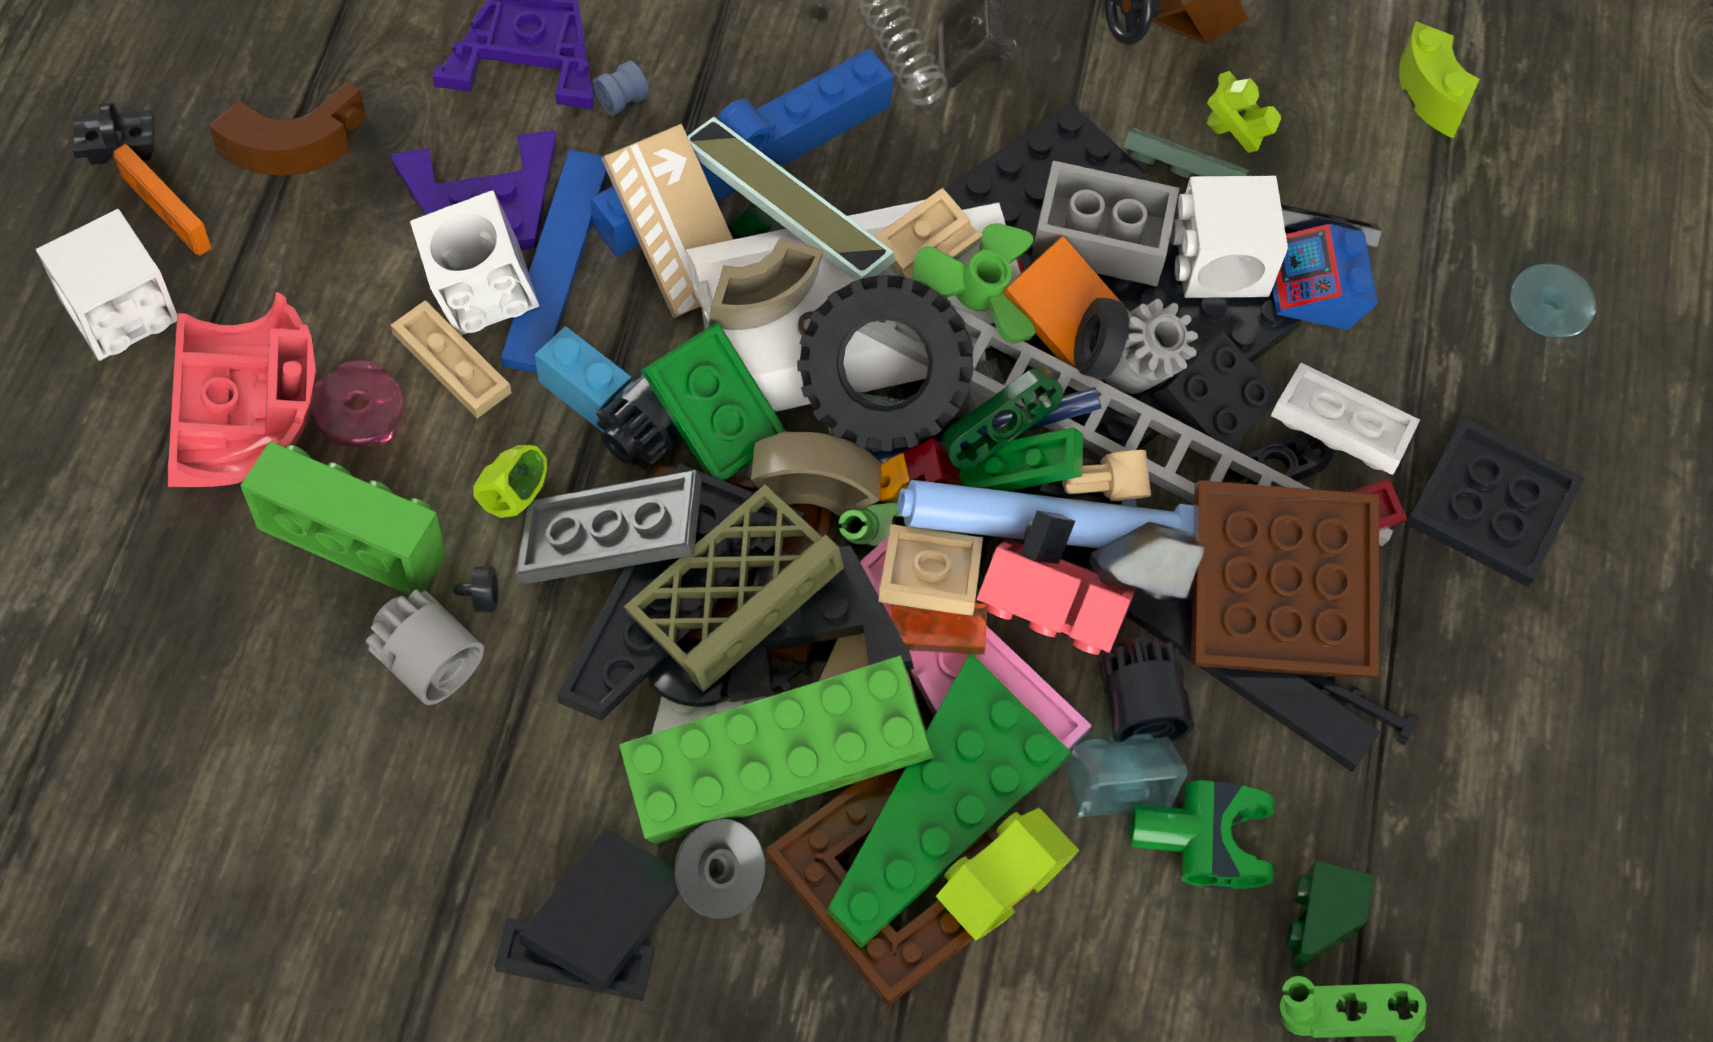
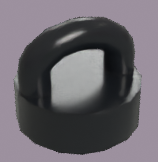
(483, 589)

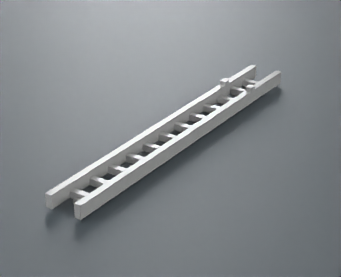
(1067, 375)

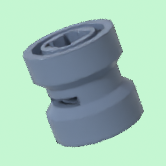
(621, 87)

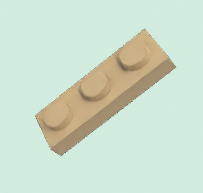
(451, 359)

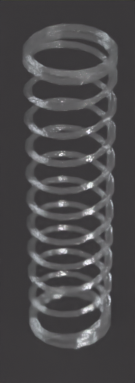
(914, 84)

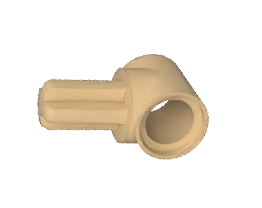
(1118, 476)

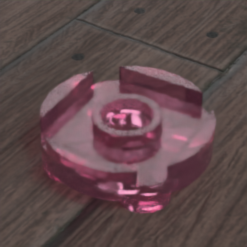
(360, 427)

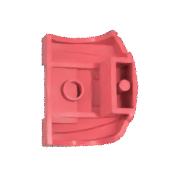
(237, 394)

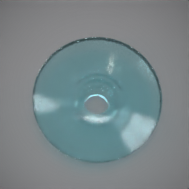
(1561, 290)

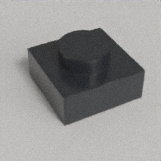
(1047, 537)

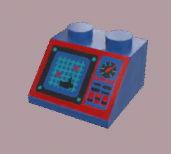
(1325, 277)

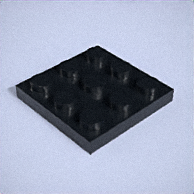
(1495, 502)

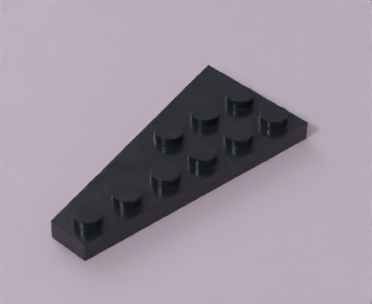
(617, 648)

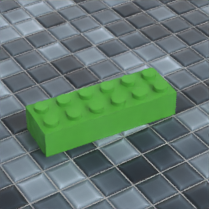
(776, 750)

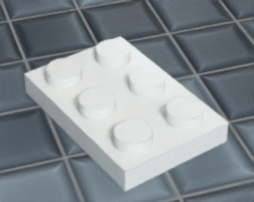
(1345, 418)

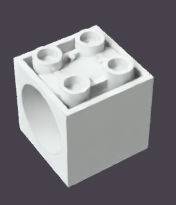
(1229, 236)
(474, 263)
(108, 284)

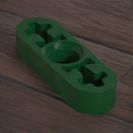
(1021, 420)

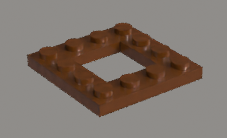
(810, 865)

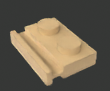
(932, 223)

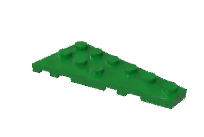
(983, 766)

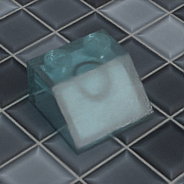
(1120, 774)

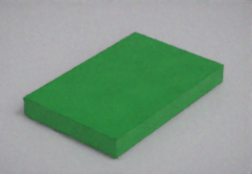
(713, 401)

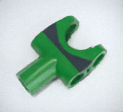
(1205, 835)

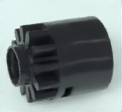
(637, 425)
(1146, 690)

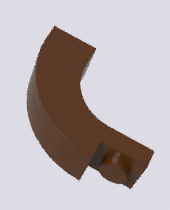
(293, 144)

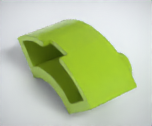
(1435, 79)
(1015, 863)

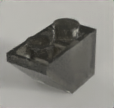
(1151, 558)

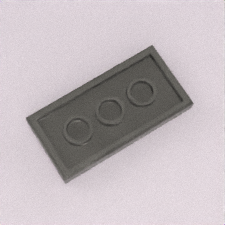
(610, 527)

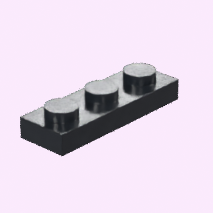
(523, 962)

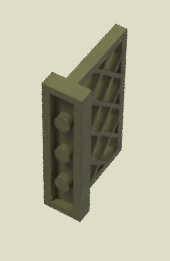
(765, 608)

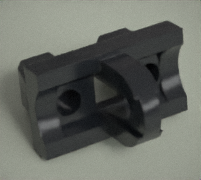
(97, 136)

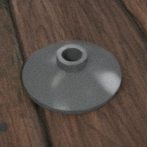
(738, 870)

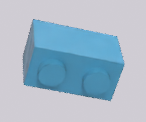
(579, 374)

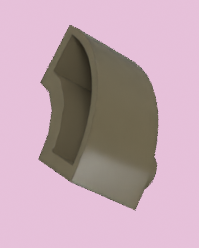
(766, 289)
(817, 471)

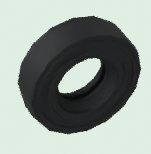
(1101, 338)

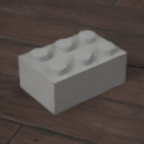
(1109, 219)

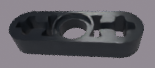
(1287, 451)

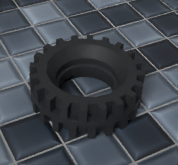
(946, 347)

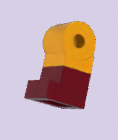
(920, 463)

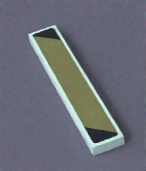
(789, 201)

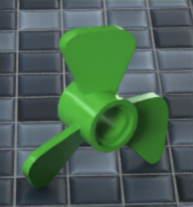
(983, 279)

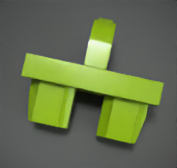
(1238, 96)

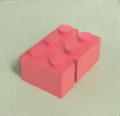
(1055, 598)

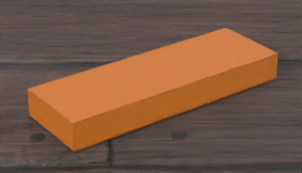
(162, 200)

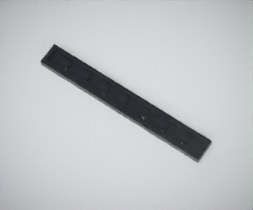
(1278, 694)

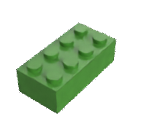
(344, 518)

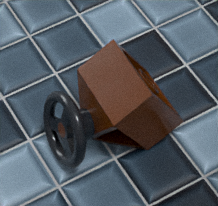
(1191, 18)

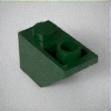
(1331, 910)

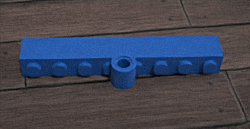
(778, 130)

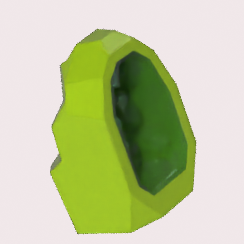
(511, 481)

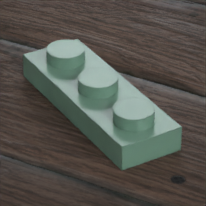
(1183, 160)

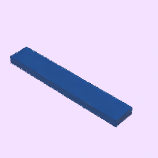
(556, 258)

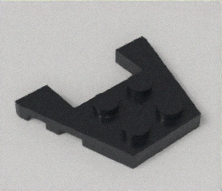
(839, 609)

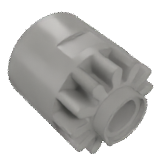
(1153, 348)
(424, 646)

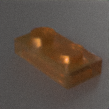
(940, 630)

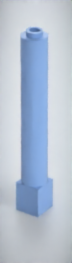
(1009, 513)

